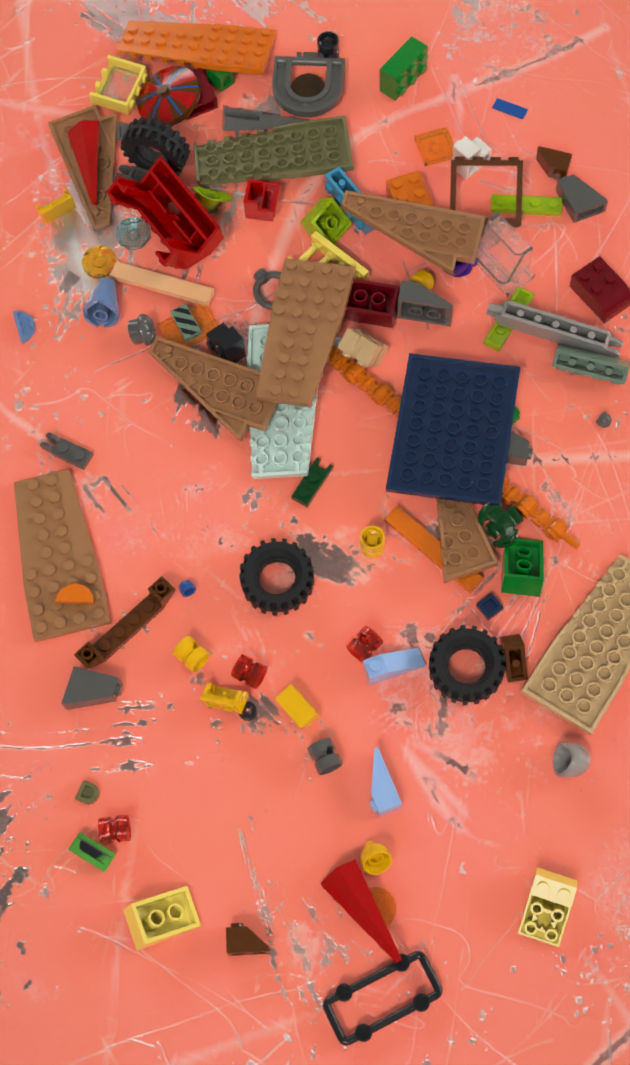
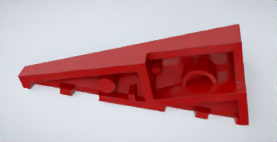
(85, 144)
(351, 891)

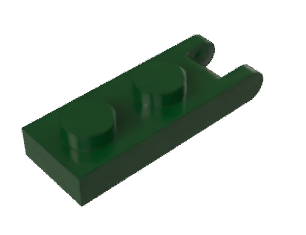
(311, 484)

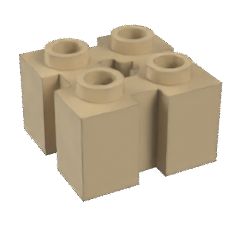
(362, 347)

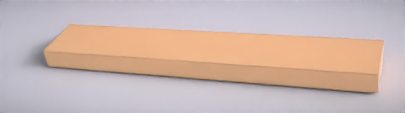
(162, 283)

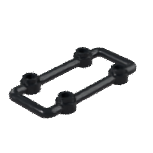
(363, 1031)

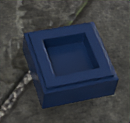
(489, 606)

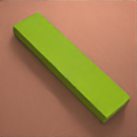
(498, 334)

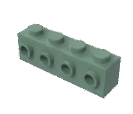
(591, 364)

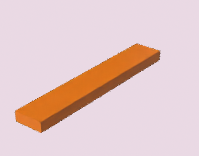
(425, 543)

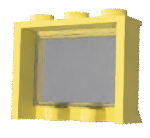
(119, 85)

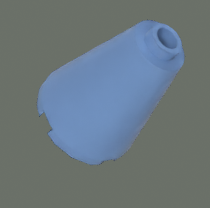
(102, 304)

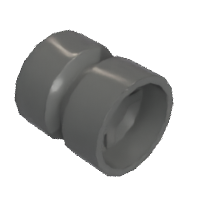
(324, 754)

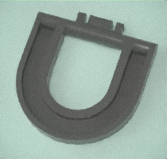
(314, 105)

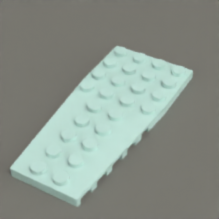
(288, 439)

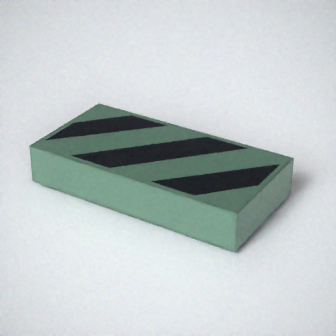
(185, 322)

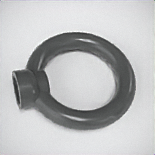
(262, 277)

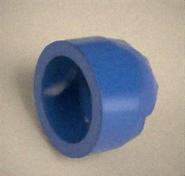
(187, 588)

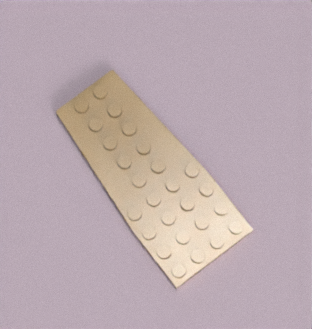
(588, 655)

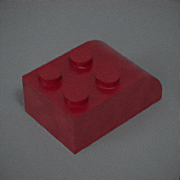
(601, 289)
(373, 303)

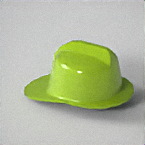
(211, 198)

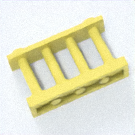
(334, 254)

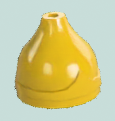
(375, 858)

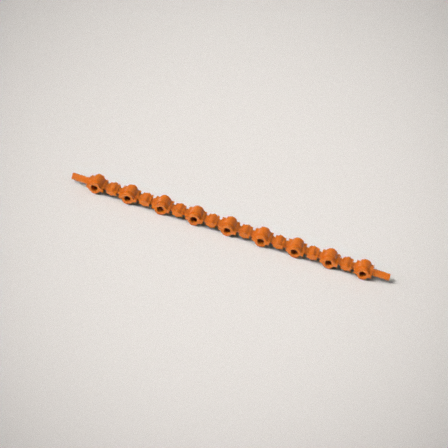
(382, 394)

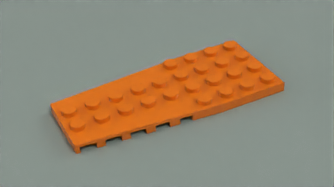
(205, 45)

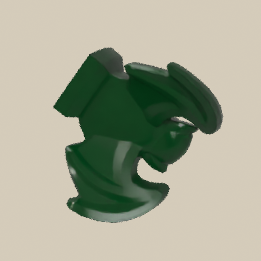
(502, 523)

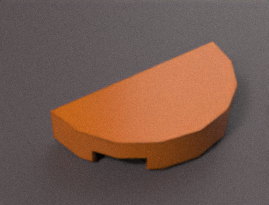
(75, 595)

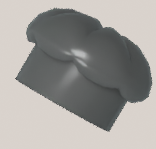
(142, 330)

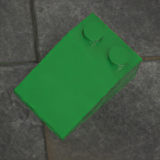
(523, 568)

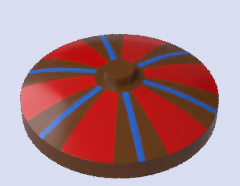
(169, 95)

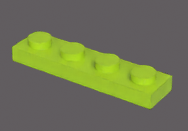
(530, 205)

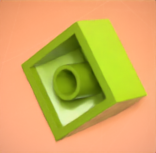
(326, 219)

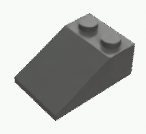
(423, 305)

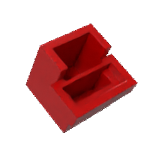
(261, 200)

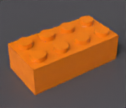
(409, 188)

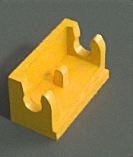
(56, 208)
(224, 698)
(297, 707)

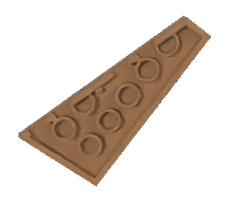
(462, 541)

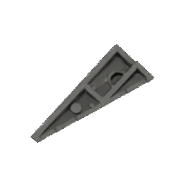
(252, 119)

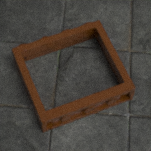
(494, 161)

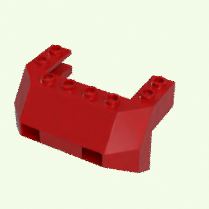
(171, 213)

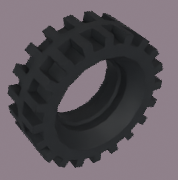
(154, 134)
(282, 553)
(467, 640)

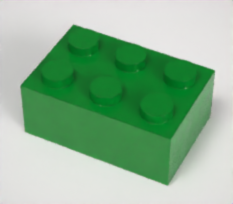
(403, 68)

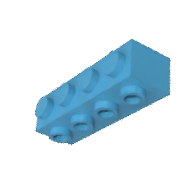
(336, 183)

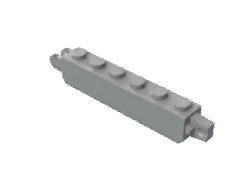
(554, 328)

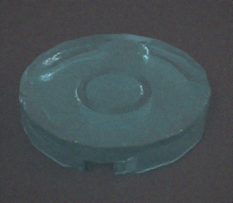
(133, 233)

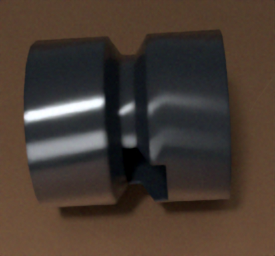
(328, 44)

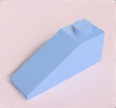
(392, 664)
(383, 792)

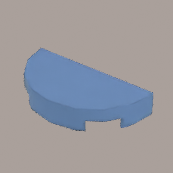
(25, 325)

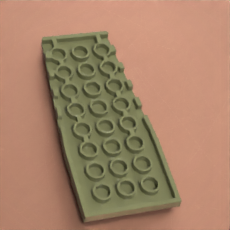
(283, 153)

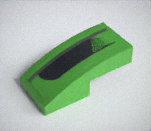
(91, 851)

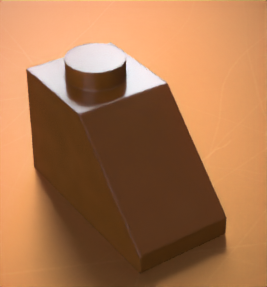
(554, 162)
(515, 657)
(243, 941)

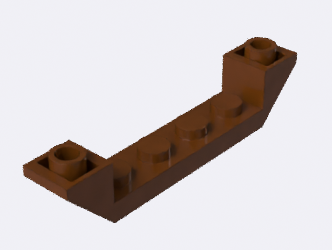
(128, 626)

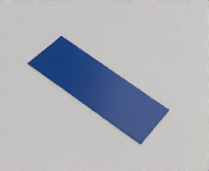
(510, 108)

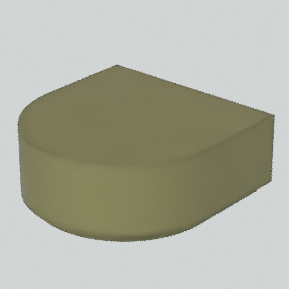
(87, 793)

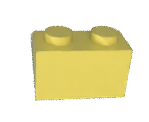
(161, 917)

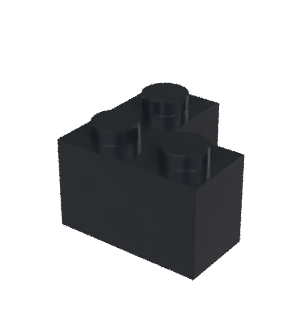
(226, 343)

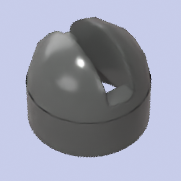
(604, 420)

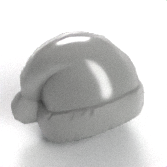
(570, 760)

